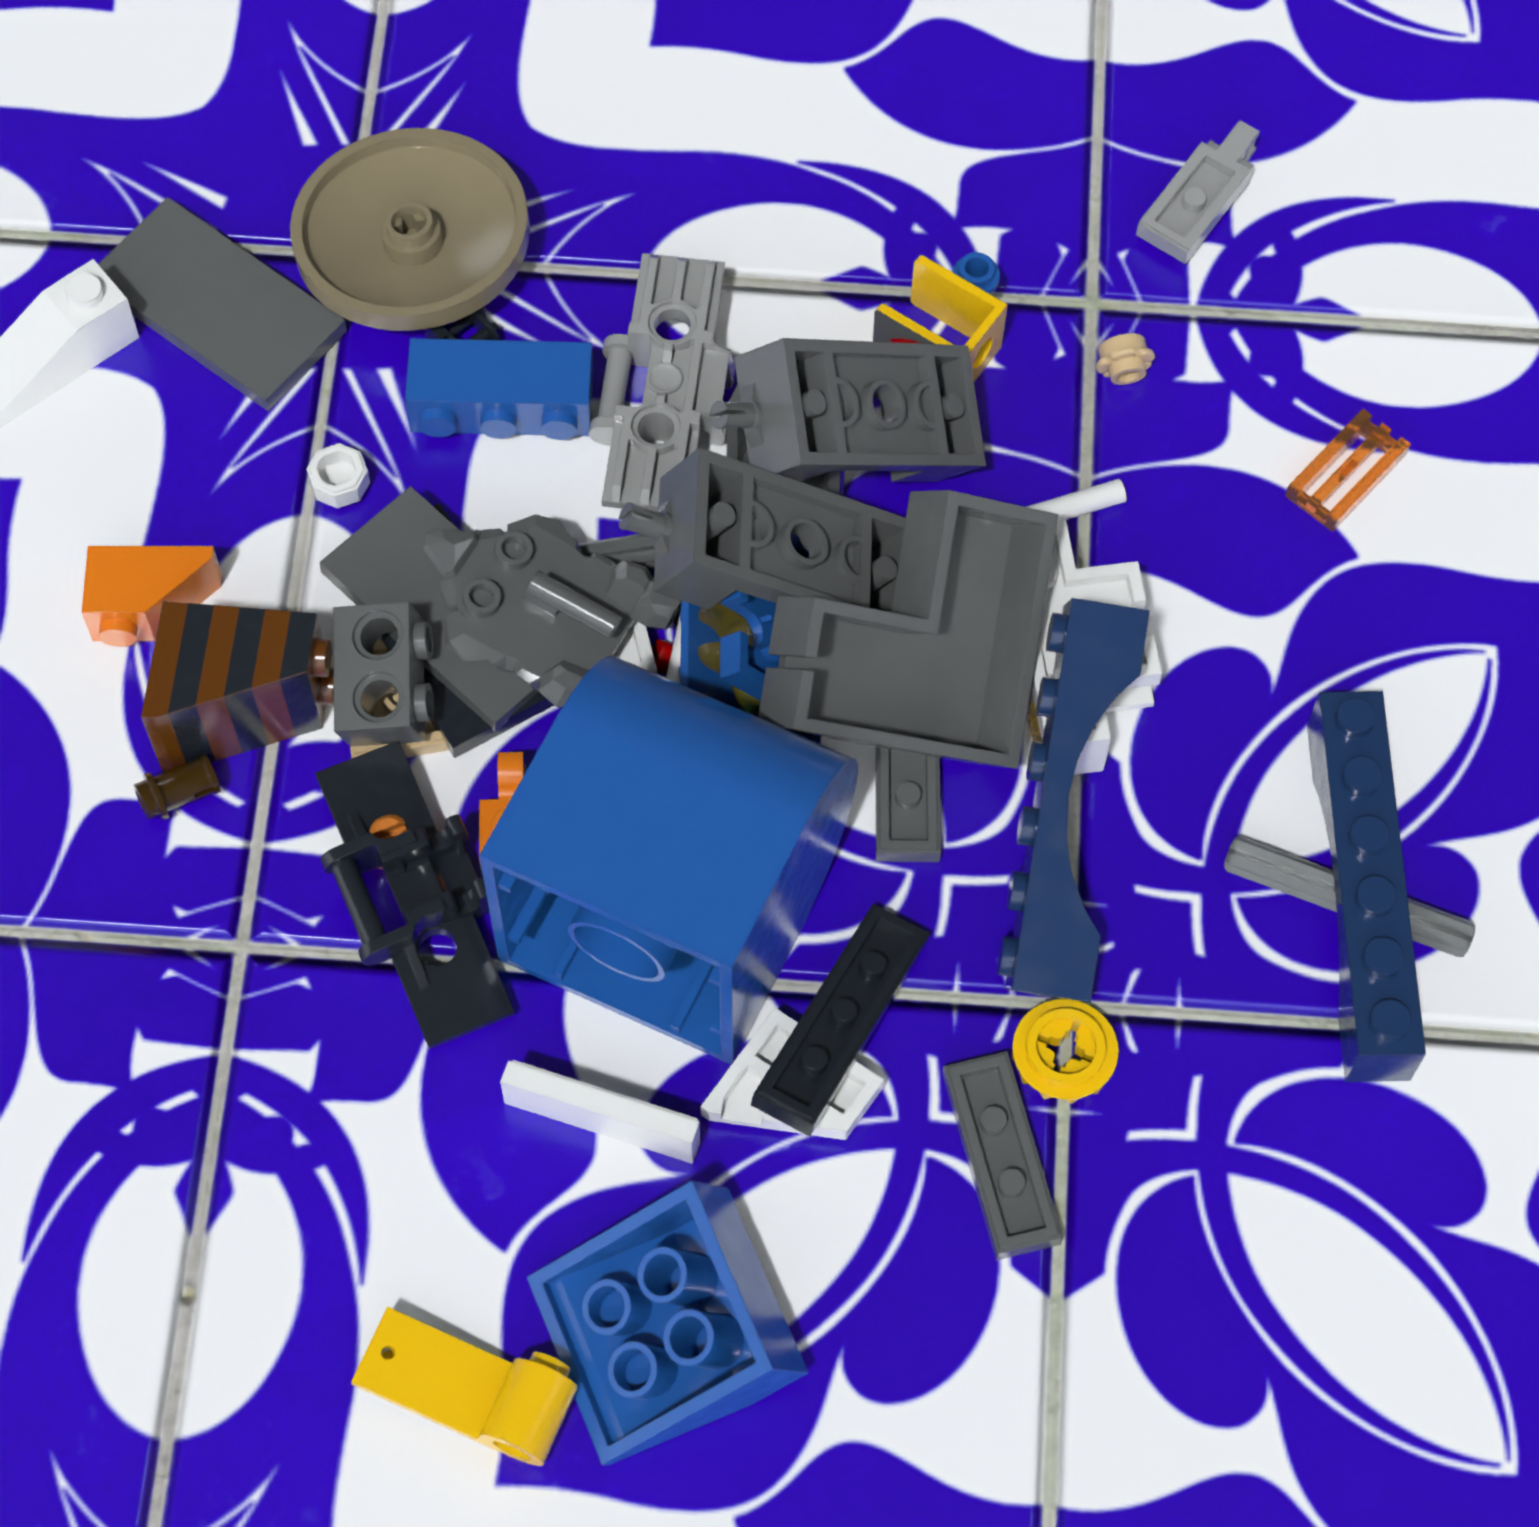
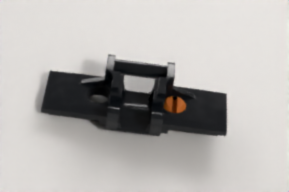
(432, 882)

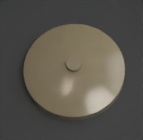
(410, 229)

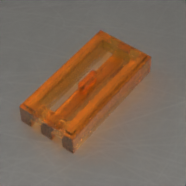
(1375, 438)

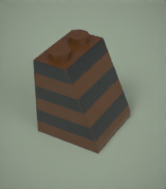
(233, 681)

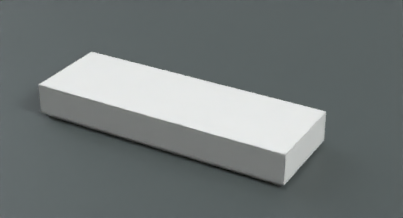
(601, 1111)

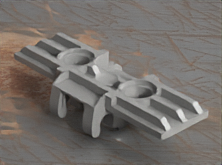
(680, 379)

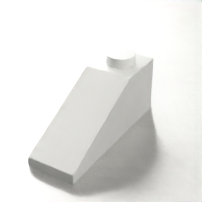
(62, 337)

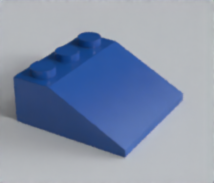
(666, 1322)

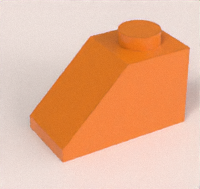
(131, 582)

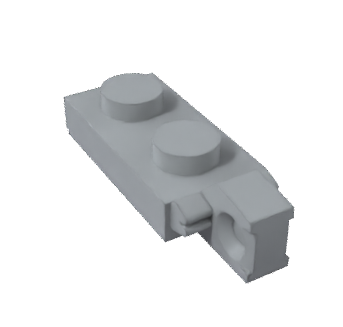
(1200, 194)

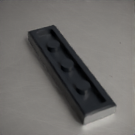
(840, 1020)

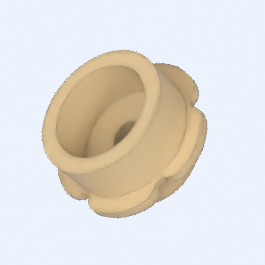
(1124, 358)

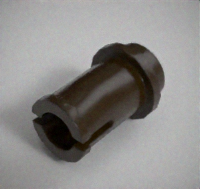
(176, 787)

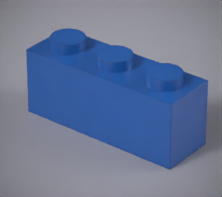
(500, 388)

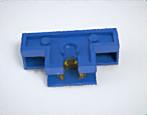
(729, 648)

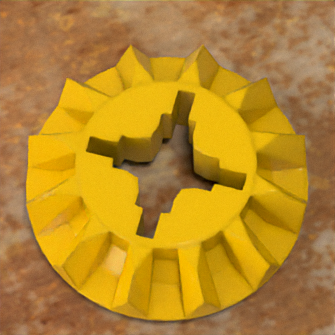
(1050, 1025)

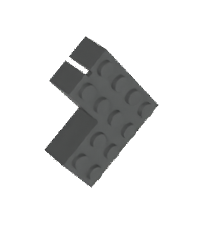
(949, 660)

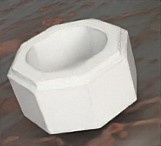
(338, 475)

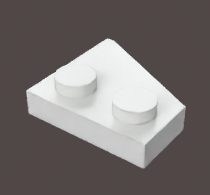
(734, 1092)

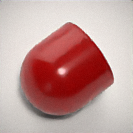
(662, 654)

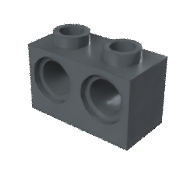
(366, 677)

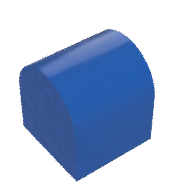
(664, 854)

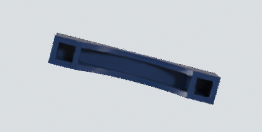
(1053, 936)
(1376, 953)

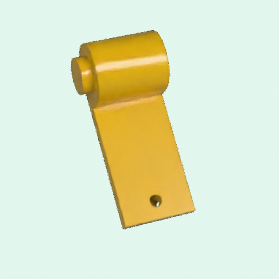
(466, 1388)

